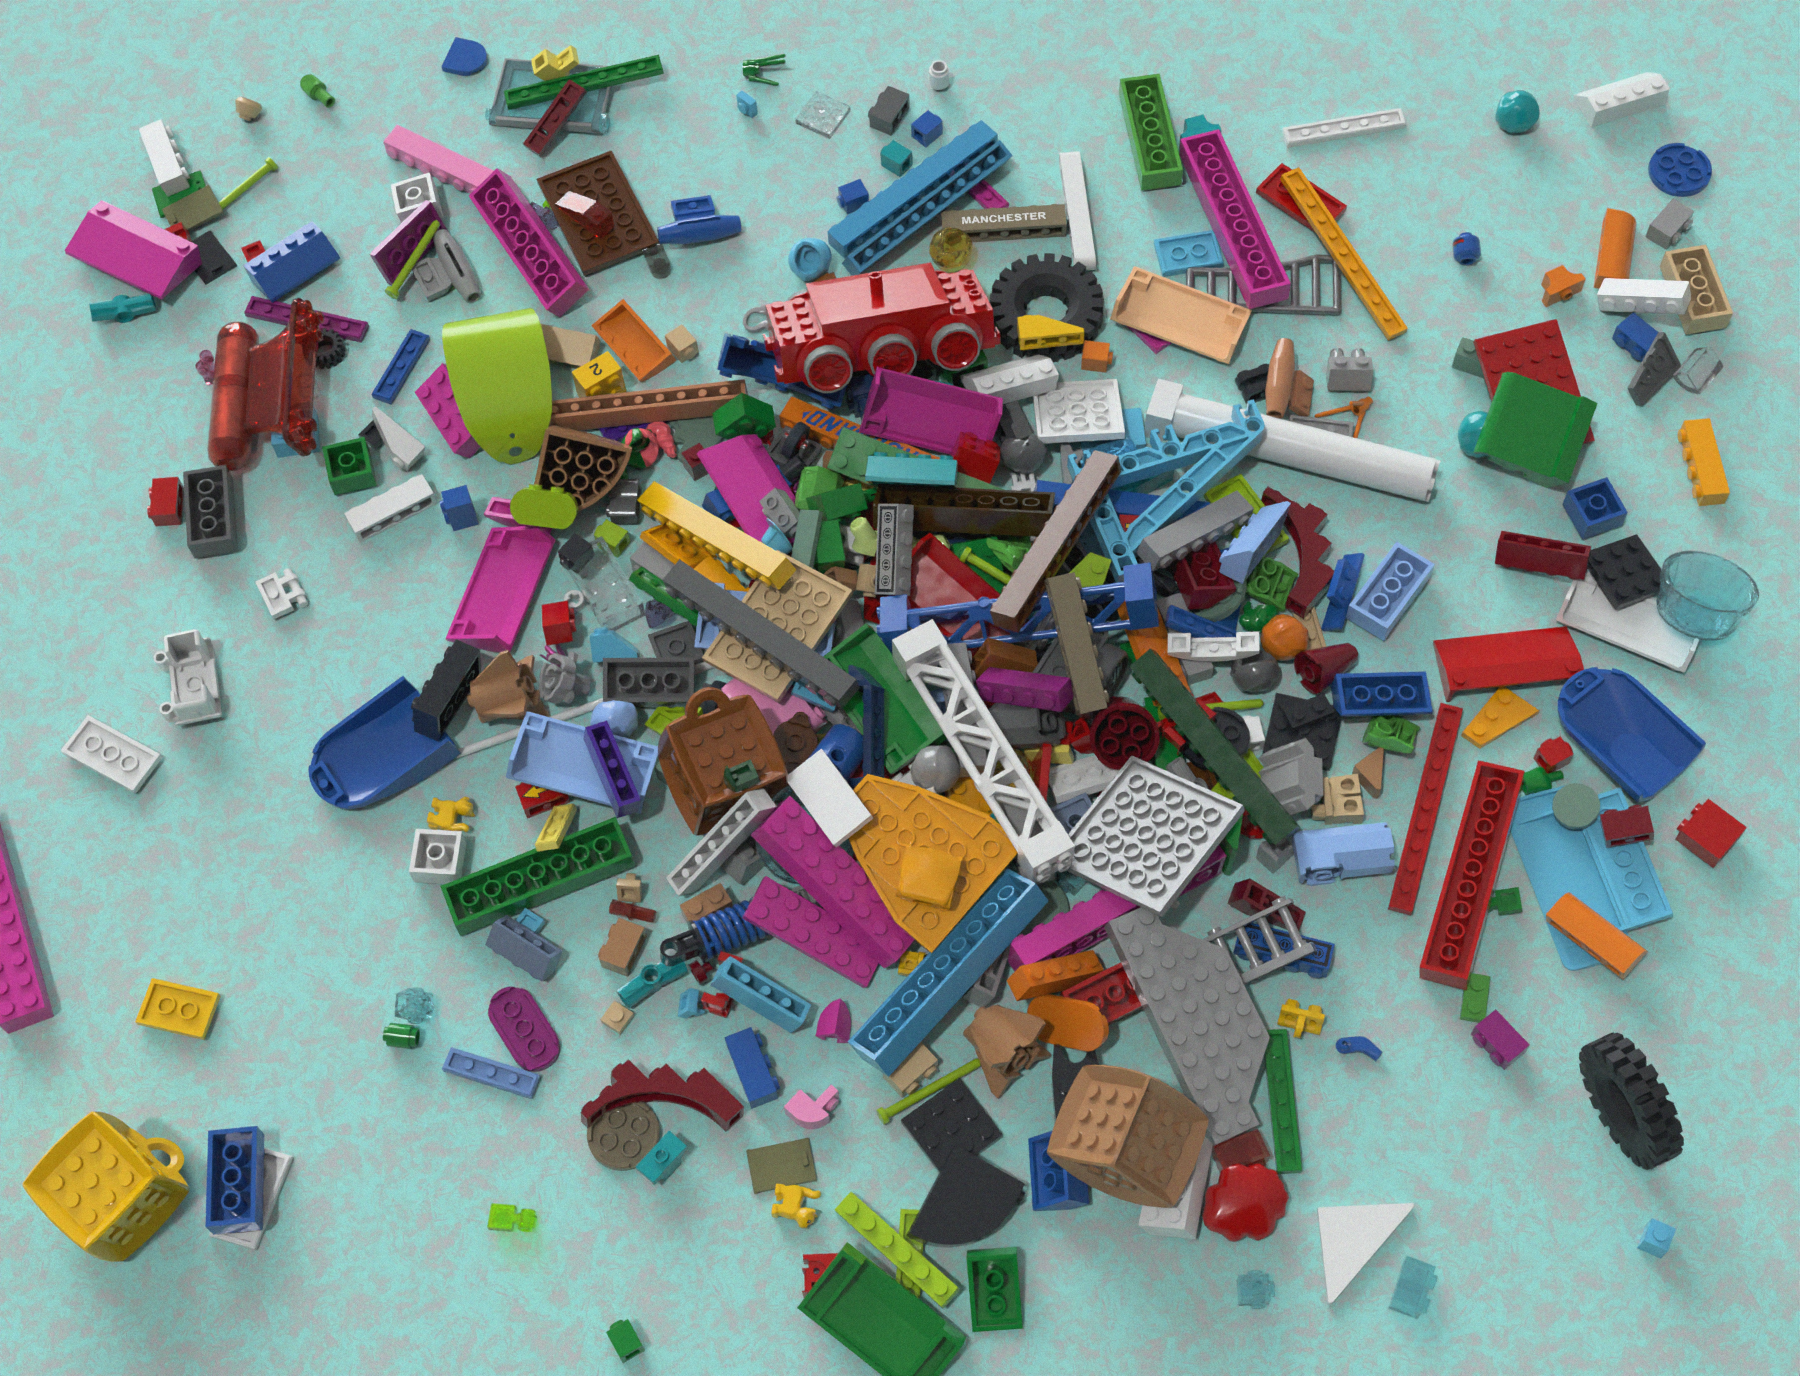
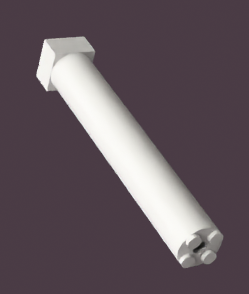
(1300, 445)

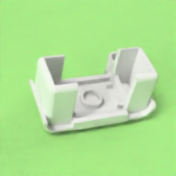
(192, 677)

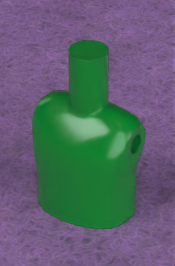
(1539, 780)

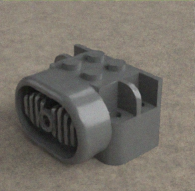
(1110, 659)

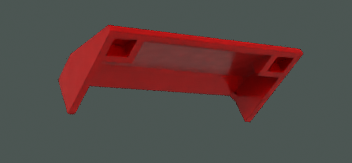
(944, 580)
(1506, 659)

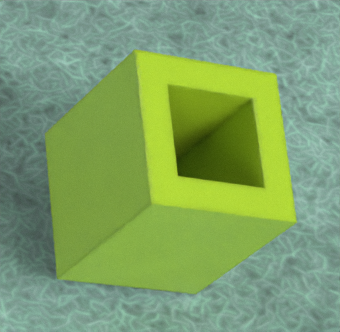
(614, 536)

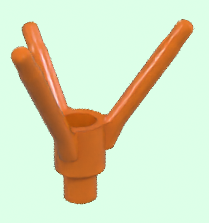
(1357, 407)

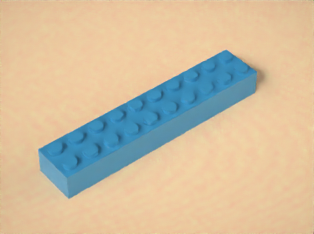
(948, 972)

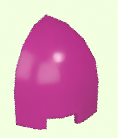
(835, 1022)

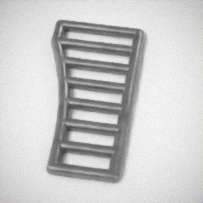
(1294, 265)

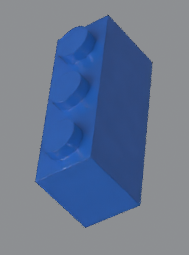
(752, 1067)

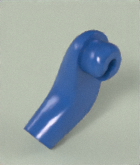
(1358, 1044)

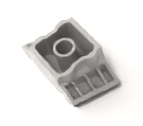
(1293, 775)

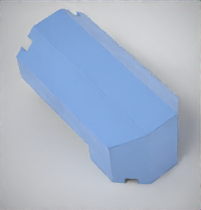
(1342, 852)

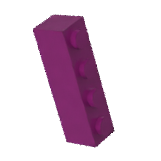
(1025, 689)

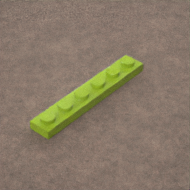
(897, 1250)

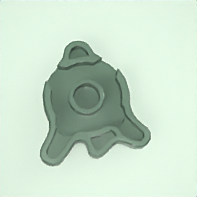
(694, 431)

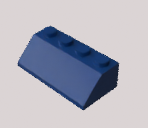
(291, 262)
(1381, 694)

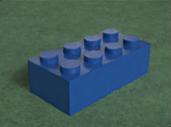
(235, 1180)

